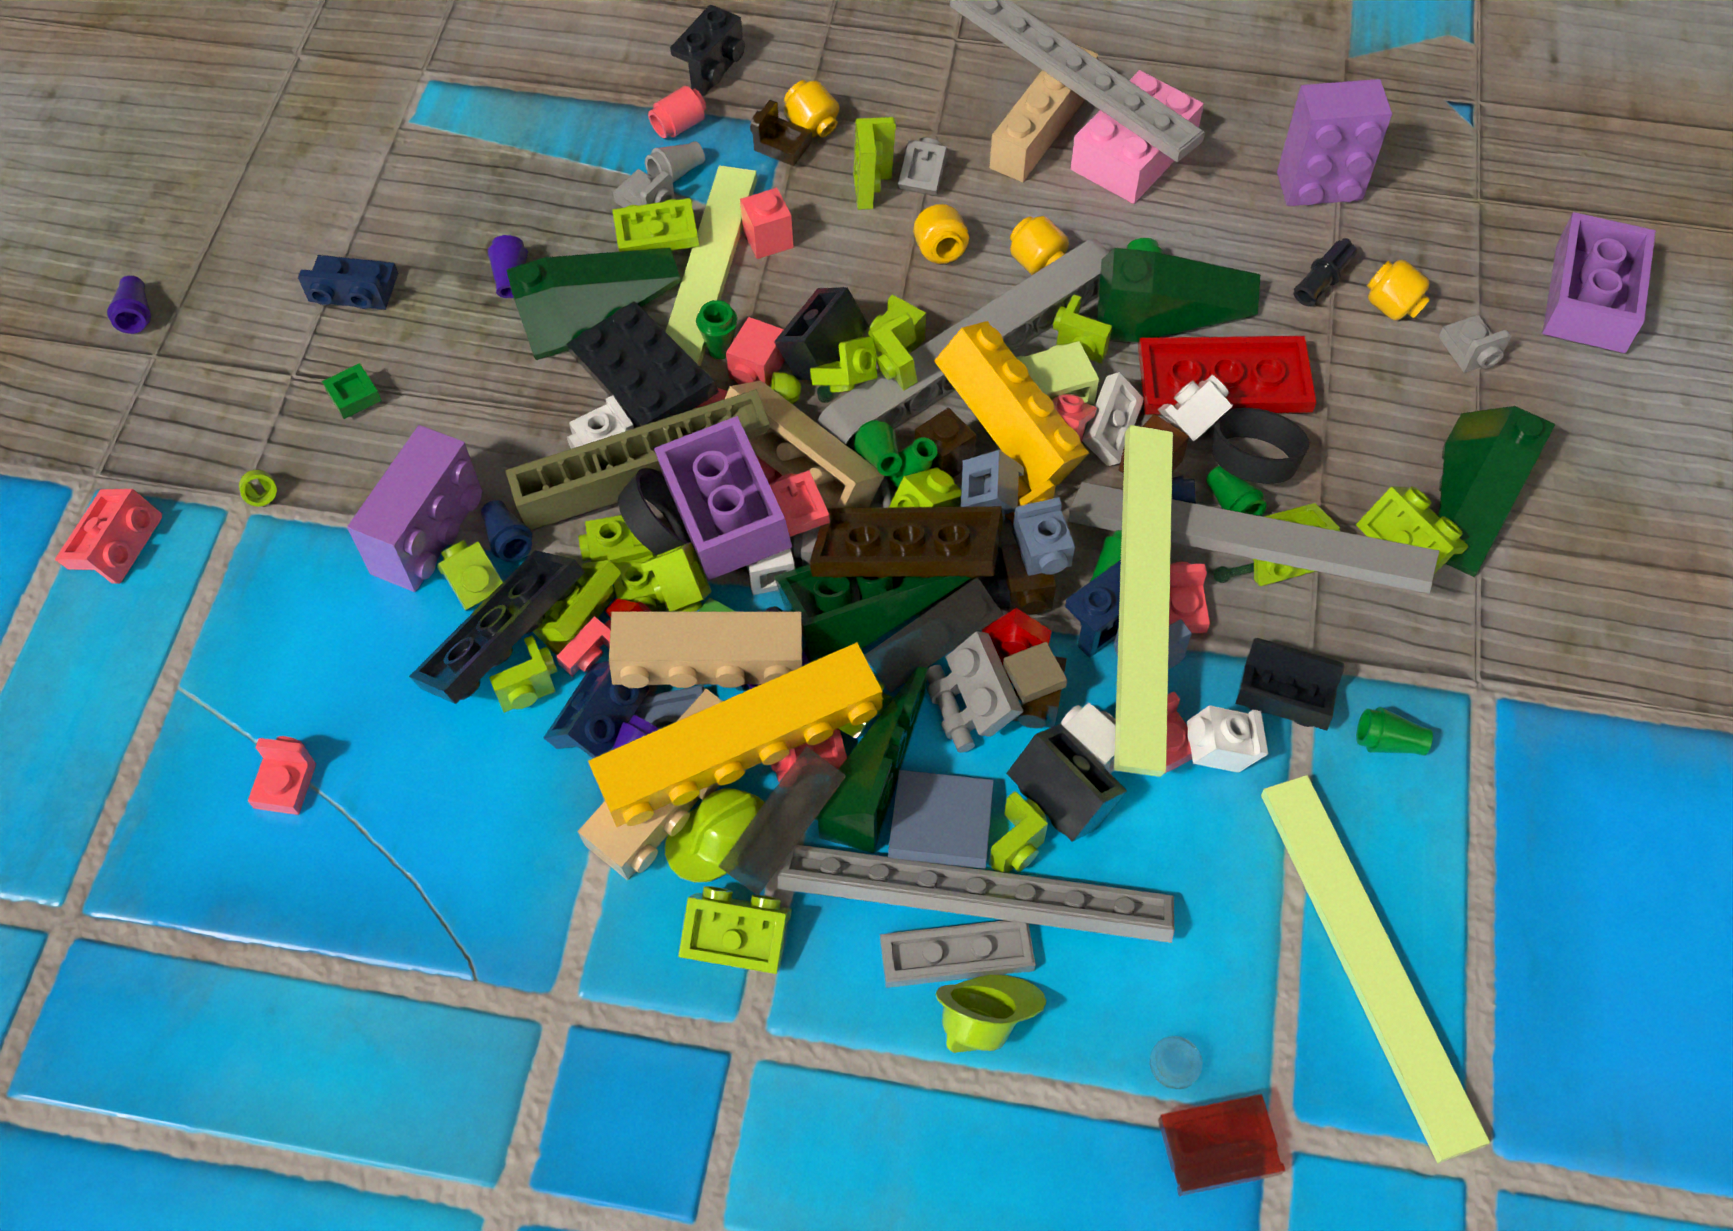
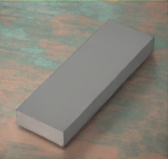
(956, 953)

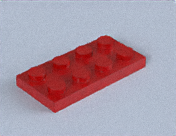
(1256, 370)

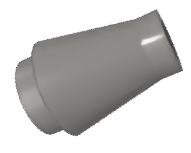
(674, 159)

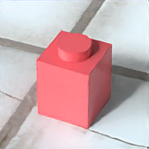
(767, 223)
(754, 353)

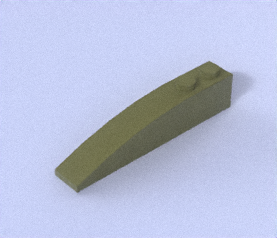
(600, 470)

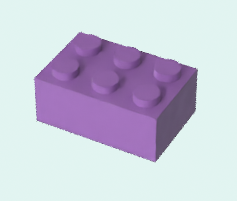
(1333, 142)
(1599, 282)
(723, 498)
(416, 508)

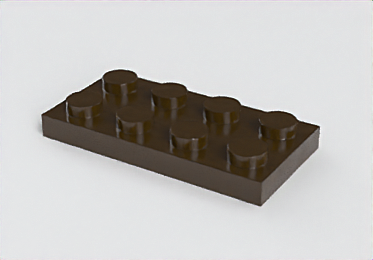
(908, 542)

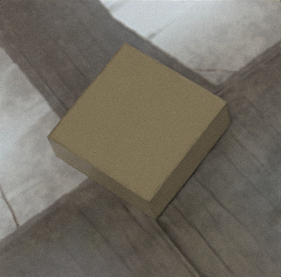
(1035, 672)

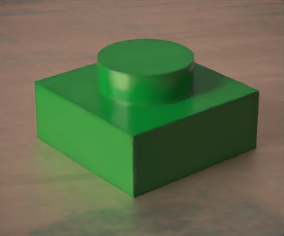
(351, 391)

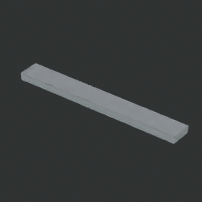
(1084, 75)
(1272, 540)
(979, 893)

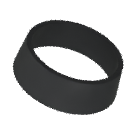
(1262, 426)
(641, 520)

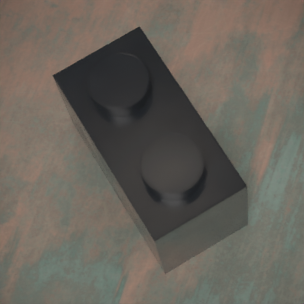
(819, 328)
(1066, 782)

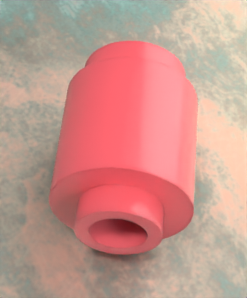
(677, 112)

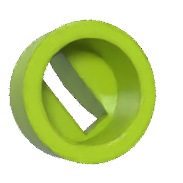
(786, 386)
(249, 492)

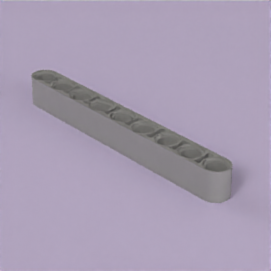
(1016, 314)

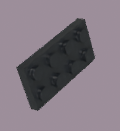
(641, 366)
(497, 625)

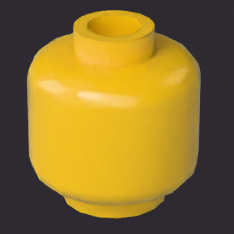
(811, 107)
(941, 234)
(1037, 243)
(1398, 290)

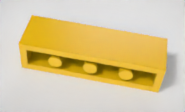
(1010, 405)

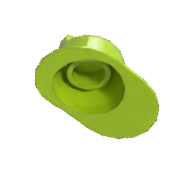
(710, 834)
(985, 1010)

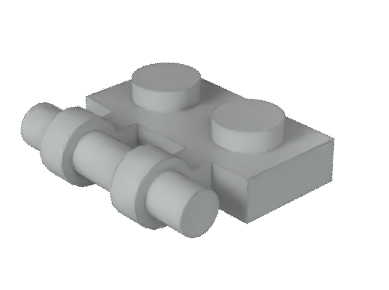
(984, 687)

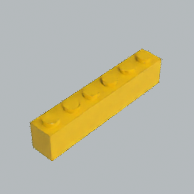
(737, 735)

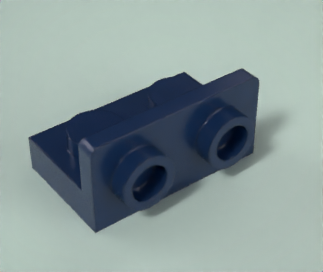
(349, 282)
(1097, 610)
(595, 713)

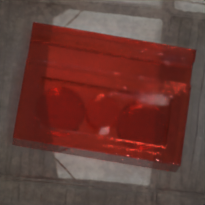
(1220, 1144)

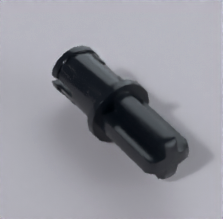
(1325, 272)

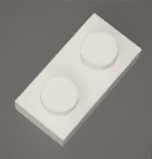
(1115, 412)

